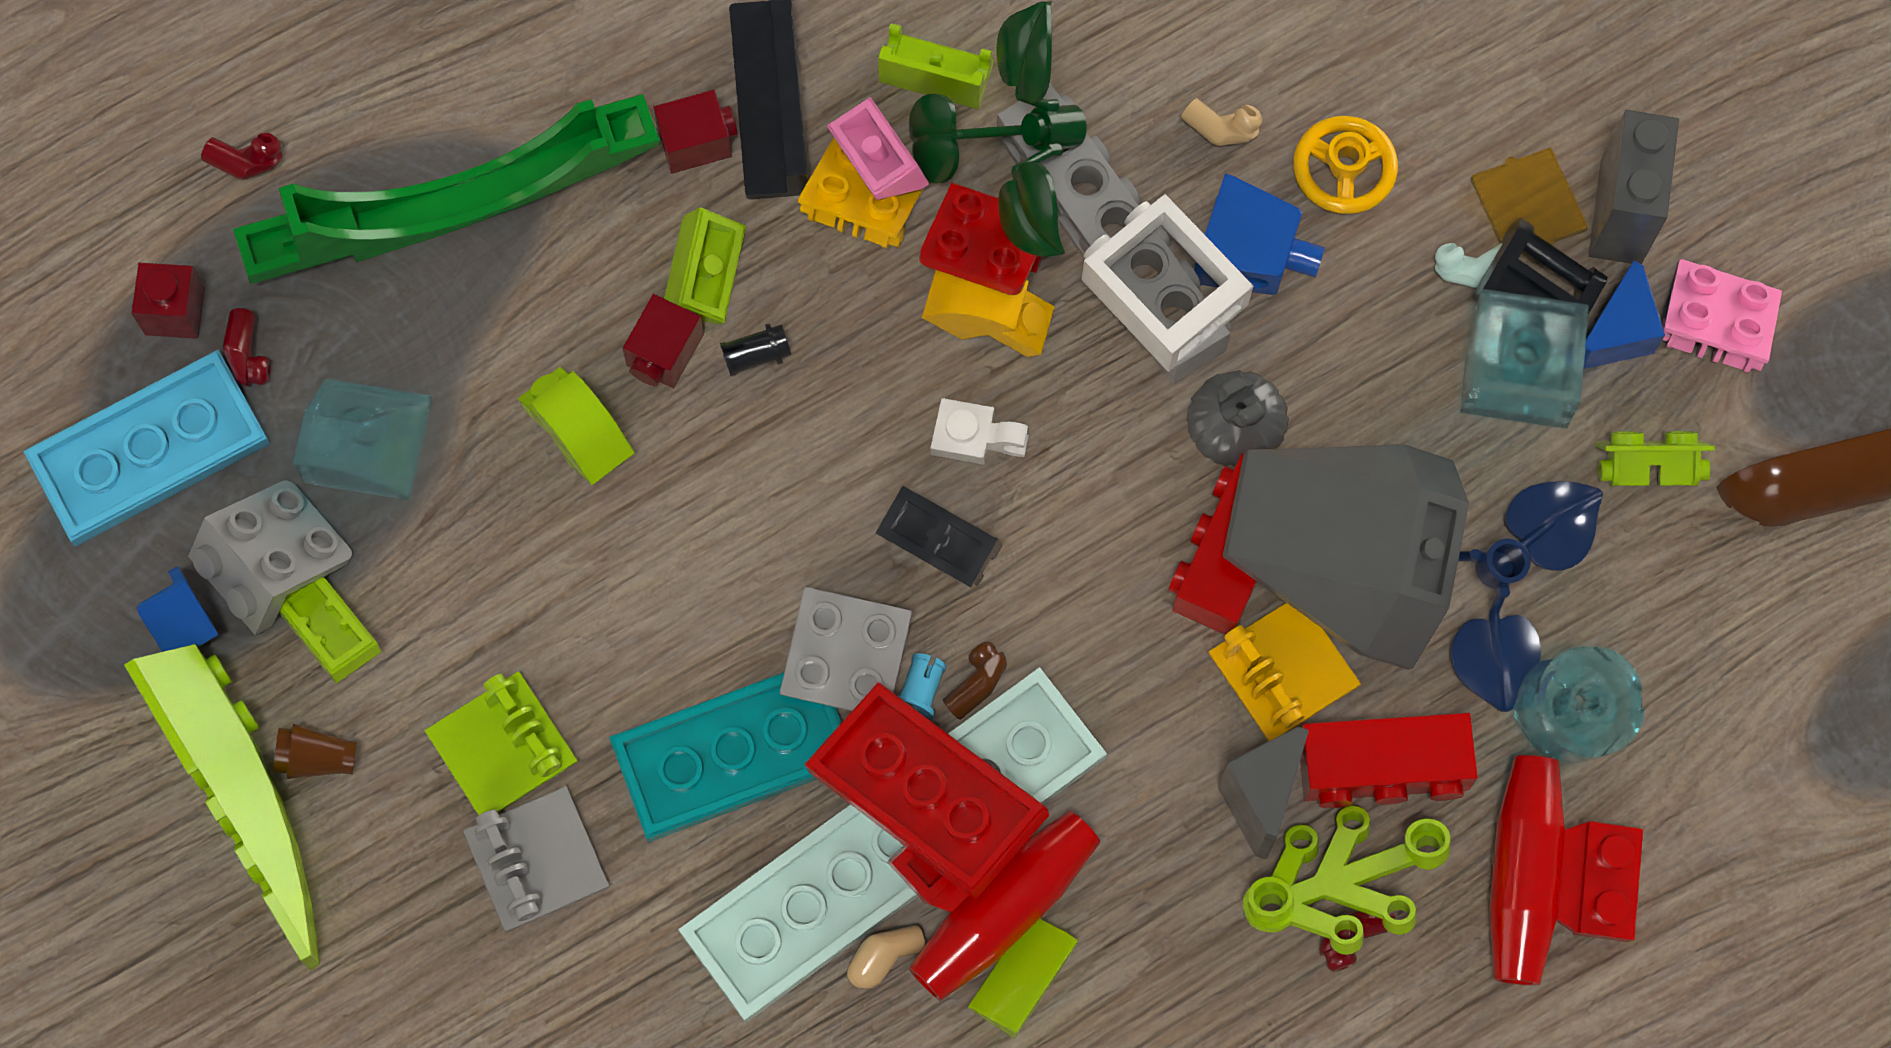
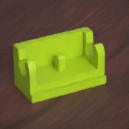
(934, 68)

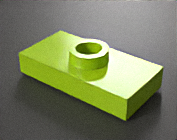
(329, 629)

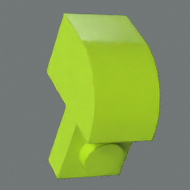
(577, 424)

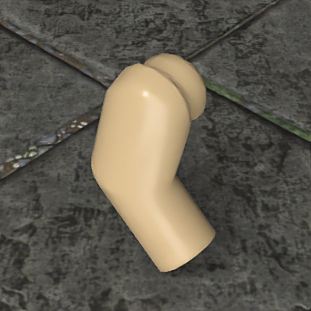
(1225, 129)

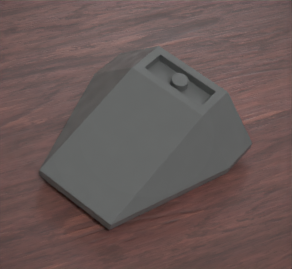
(1353, 540)

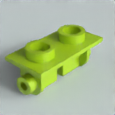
(1676, 458)

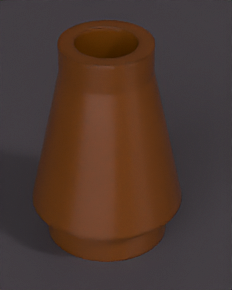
(312, 753)

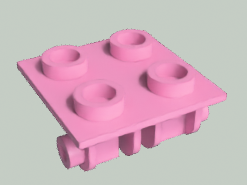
(1723, 314)

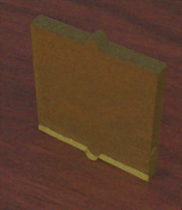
(1530, 190)

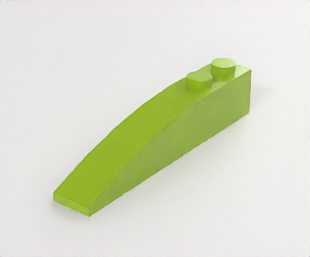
(227, 764)

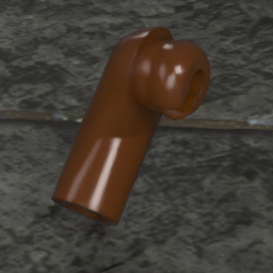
(980, 684)

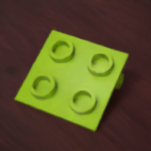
(501, 744)

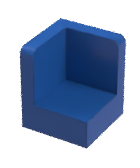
(176, 615)

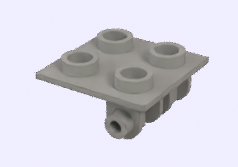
(843, 649)
(535, 858)

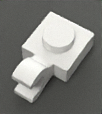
(968, 431)

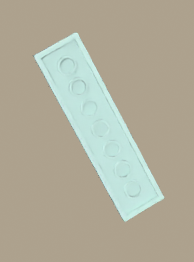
(838, 877)

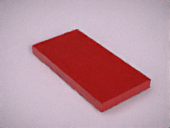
(927, 790)

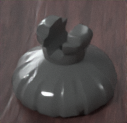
(1224, 431)

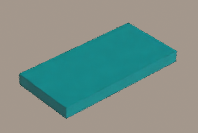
(720, 755)

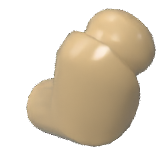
(879, 954)

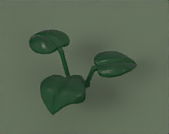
(1029, 200)

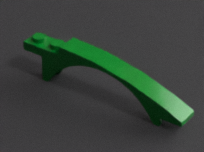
(335, 225)

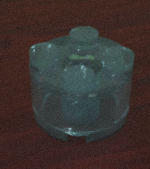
(1610, 706)

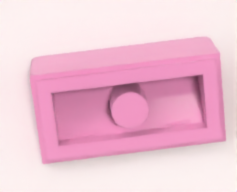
(877, 151)

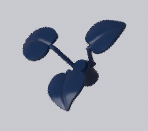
(1555, 533)

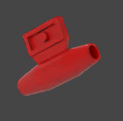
(1554, 874)
(985, 929)

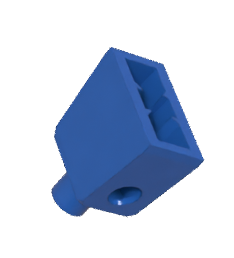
(1258, 236)

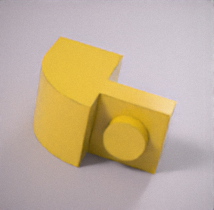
(977, 311)

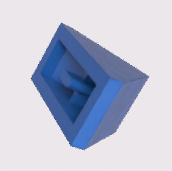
(1628, 323)

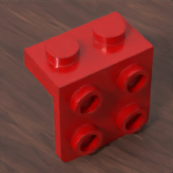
(972, 244)

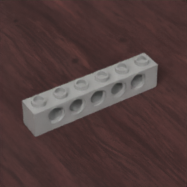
(1086, 215)

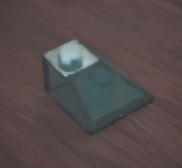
(362, 438)

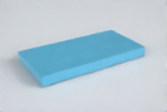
(146, 448)

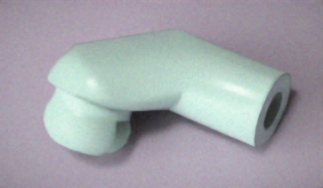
(1462, 269)

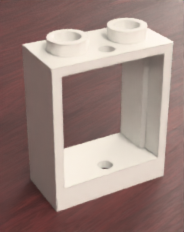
(1198, 325)

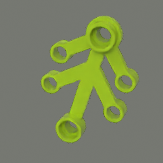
(1342, 881)

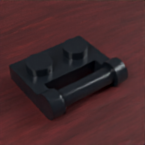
(1514, 276)

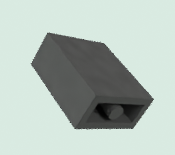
(1634, 187)

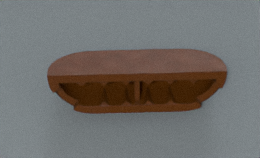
(1813, 481)

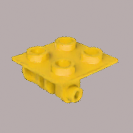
(840, 192)
(1283, 669)

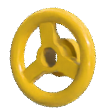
(1350, 145)

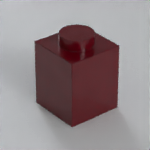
(695, 130)
(168, 300)
(662, 342)

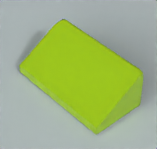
(705, 264)
(1023, 977)

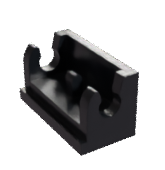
(938, 537)

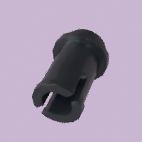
(756, 349)

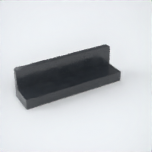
(768, 99)

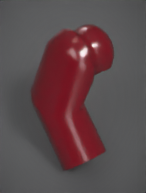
(245, 163)
(237, 348)
(1371, 927)

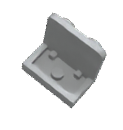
(266, 551)

